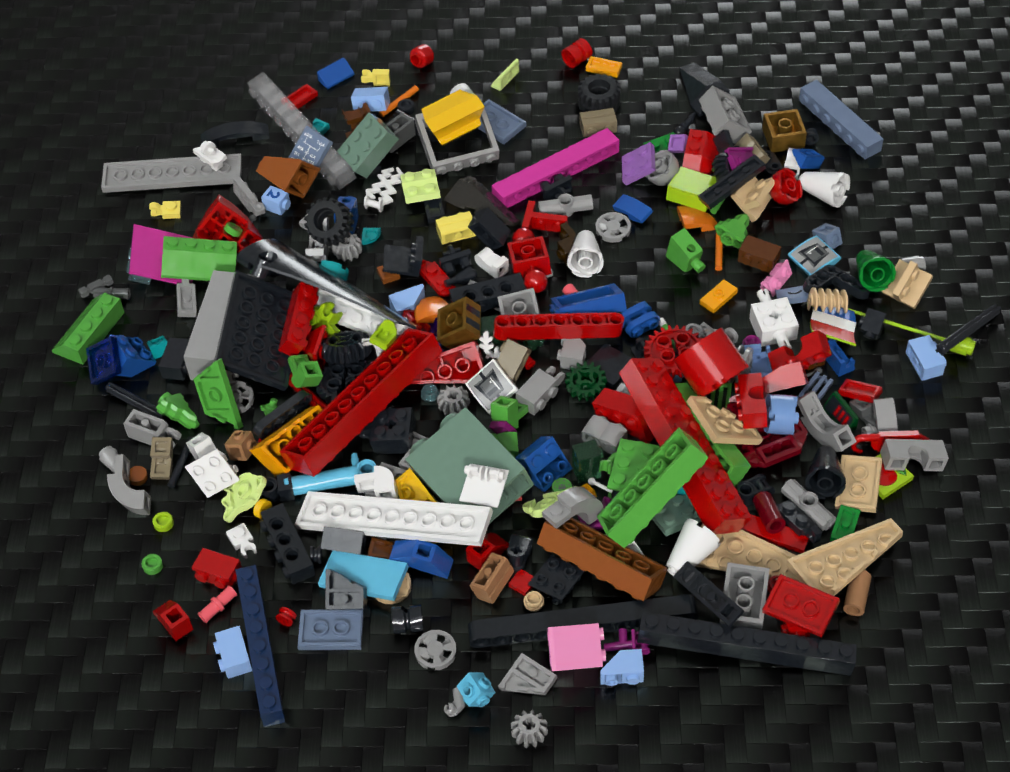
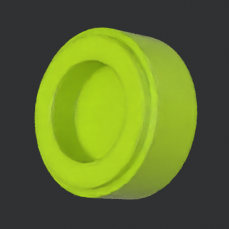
(163, 521)

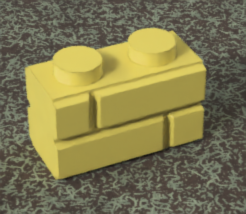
(454, 227)

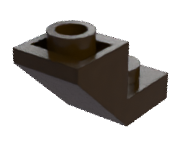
(567, 238)

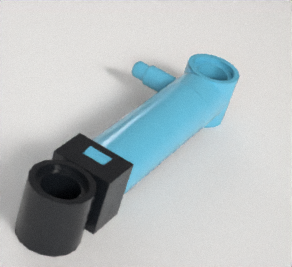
(290, 486)

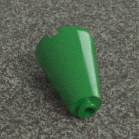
(874, 270)

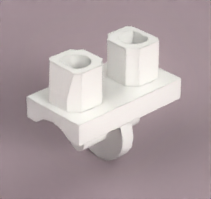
(210, 154)

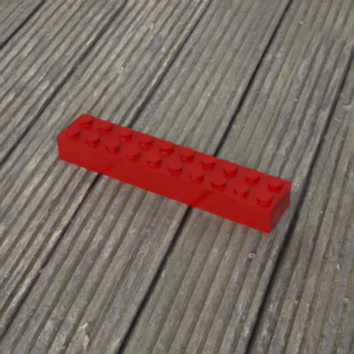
(360, 402)
(665, 411)

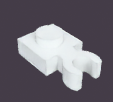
(241, 538)

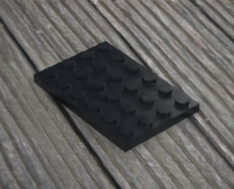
(254, 331)

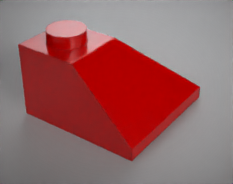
(314, 347)

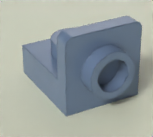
(829, 234)

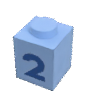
(276, 200)

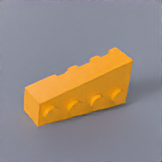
(268, 449)

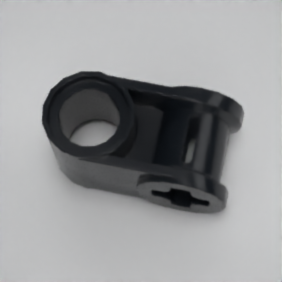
(749, 488)
(519, 550)

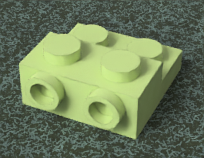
(420, 186)

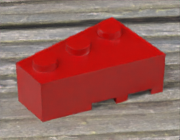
(623, 410)

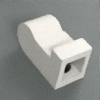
(791, 163)
(492, 262)

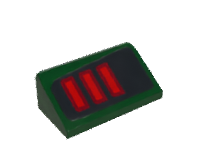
(840, 411)

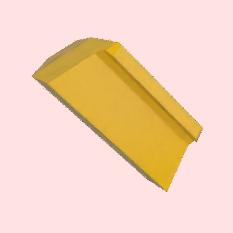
(453, 115)

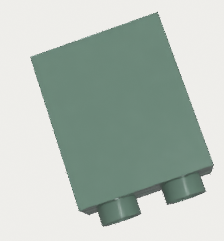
(461, 442)

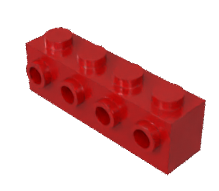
(298, 319)

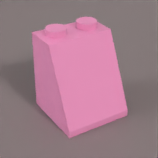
(575, 647)

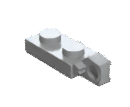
(247, 198)
(186, 299)

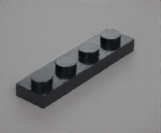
(732, 181)

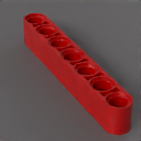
(558, 326)

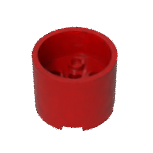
(710, 363)

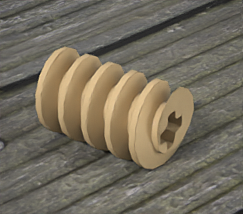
(827, 299)

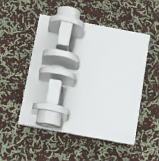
(213, 473)
(483, 485)

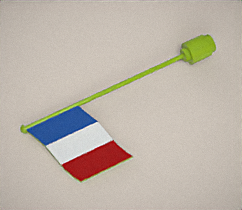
(842, 327)

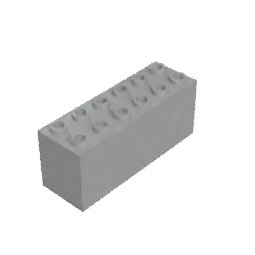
(208, 325)

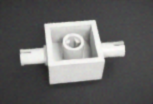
(773, 320)

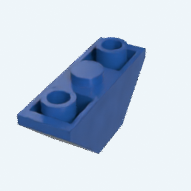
(422, 556)

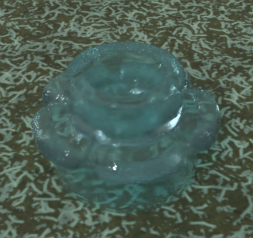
(429, 389)

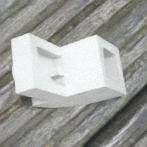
(202, 445)
(379, 481)

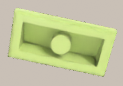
(507, 75)

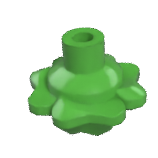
(269, 407)

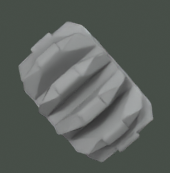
(349, 249)
(453, 399)
(521, 725)

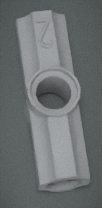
(566, 204)
(814, 510)

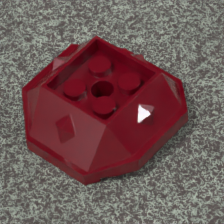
(774, 446)

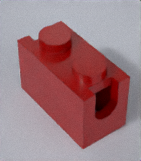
(216, 568)

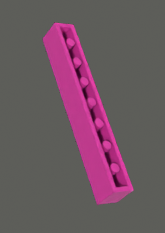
(567, 162)

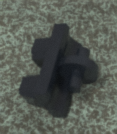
(561, 185)
(454, 257)

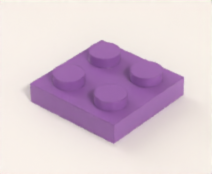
(638, 163)

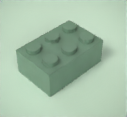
(367, 145)

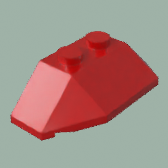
(700, 151)

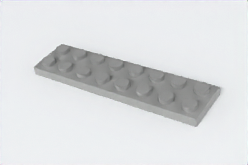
(168, 173)

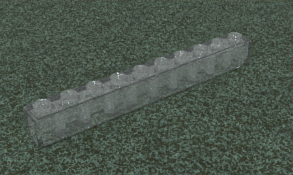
(294, 123)

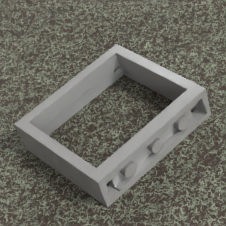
(459, 162)

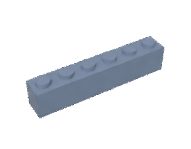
(841, 119)

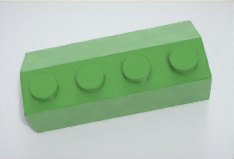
(196, 257)
(90, 327)

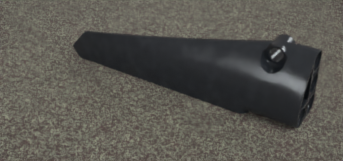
(274, 258)

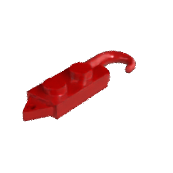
(435, 277)
(877, 439)

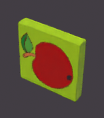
(892, 480)

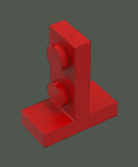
(542, 221)

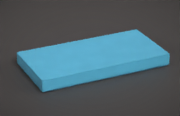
(378, 575)

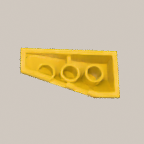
(412, 488)

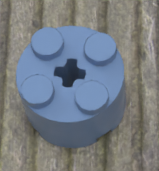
(781, 414)

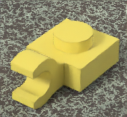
(379, 77)
(168, 210)

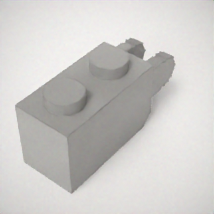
(145, 426)

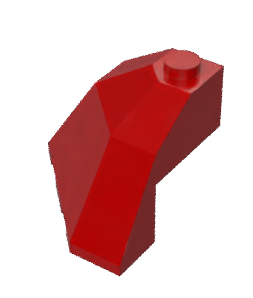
(217, 216)

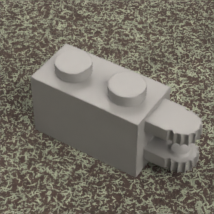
(539, 389)

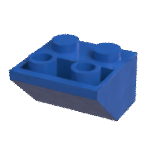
(133, 355)
(544, 462)

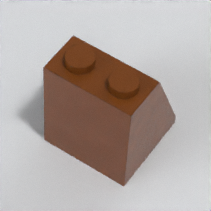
(289, 174)

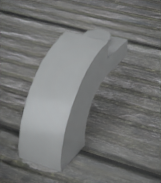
(134, 500)

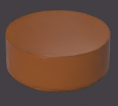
(138, 475)

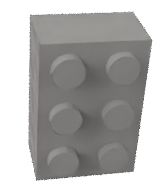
(724, 113)
(748, 589)

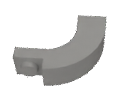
(316, 250)
(822, 426)
(572, 502)

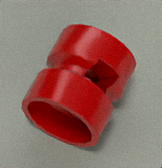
(576, 53)

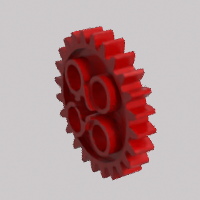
(661, 346)

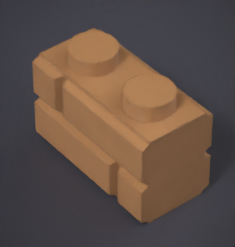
(492, 578)

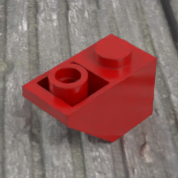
(491, 544)
(174, 619)

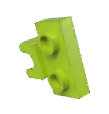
(326, 316)

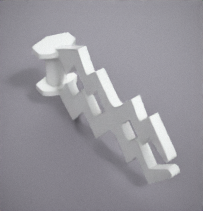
(385, 199)

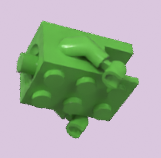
(626, 462)

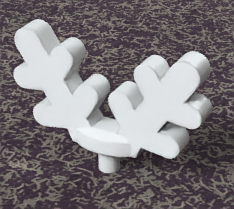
(487, 346)

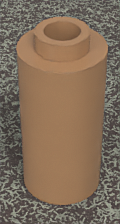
(857, 594)

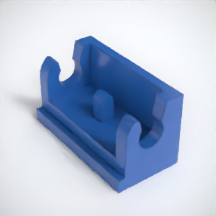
(838, 360)

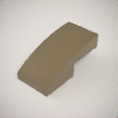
(161, 457)

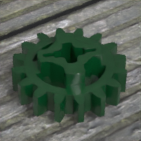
(586, 381)

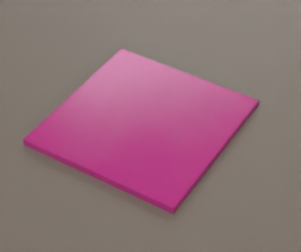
(148, 252)

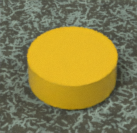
(261, 505)

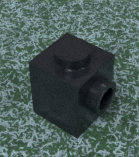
(872, 323)

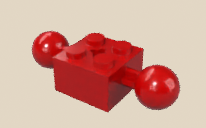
(530, 258)

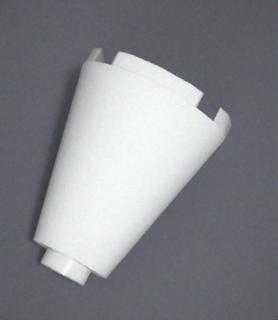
(826, 186)
(585, 255)
(692, 546)

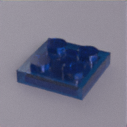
(103, 360)

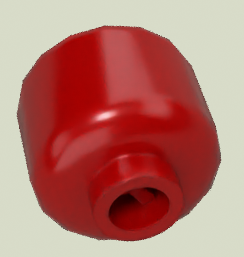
(421, 56)

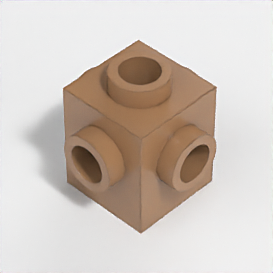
(239, 445)

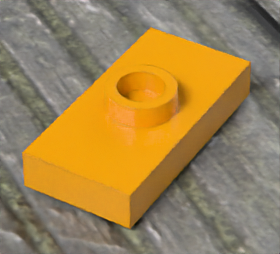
(603, 66)
(718, 296)

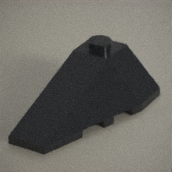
(697, 83)

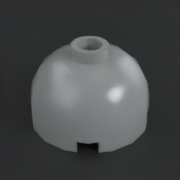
(665, 168)

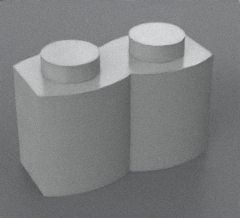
(604, 432)

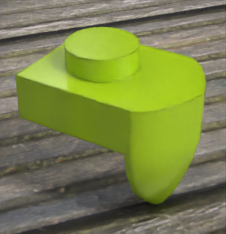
(384, 335)

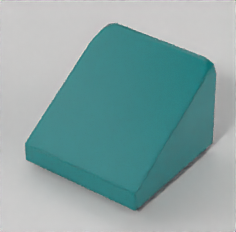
(157, 346)

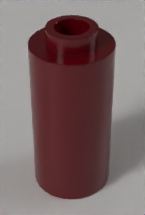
(769, 512)

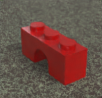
(814, 350)
(751, 400)

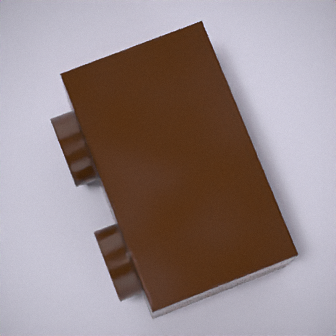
(759, 253)

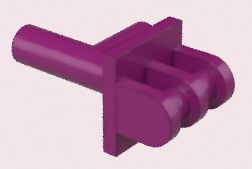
(627, 644)

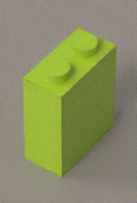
(687, 186)

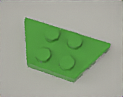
(217, 394)

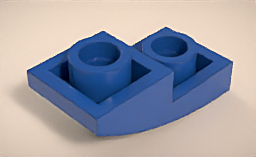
(633, 208)

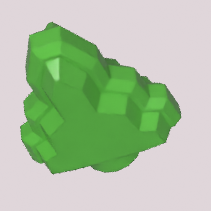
(733, 231)
(177, 409)

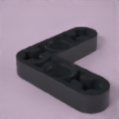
(832, 275)

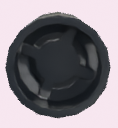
(407, 619)

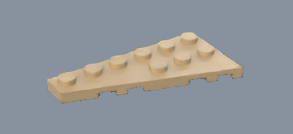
(748, 550)
(842, 560)

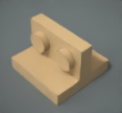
(754, 197)
(908, 284)

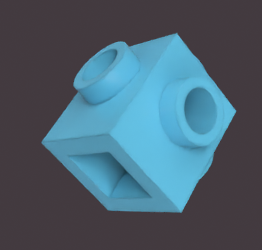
(476, 689)

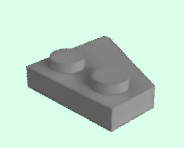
(528, 677)

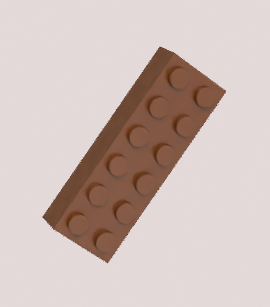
(603, 558)

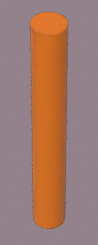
(394, 104)
(718, 253)

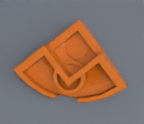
(695, 218)
(428, 309)

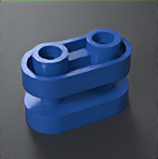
(639, 319)

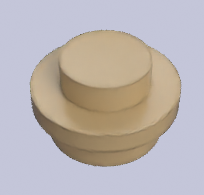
(533, 601)

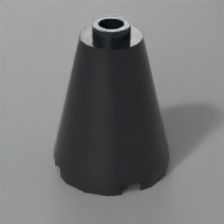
(825, 474)

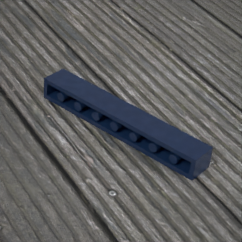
(260, 646)

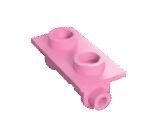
(777, 277)

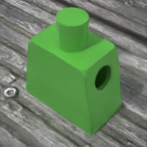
(685, 252)

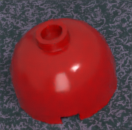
(786, 187)

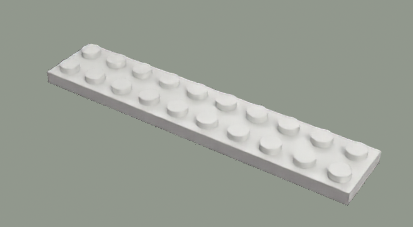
(396, 518)

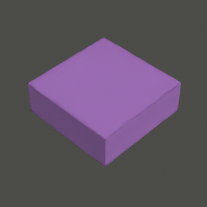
(677, 143)

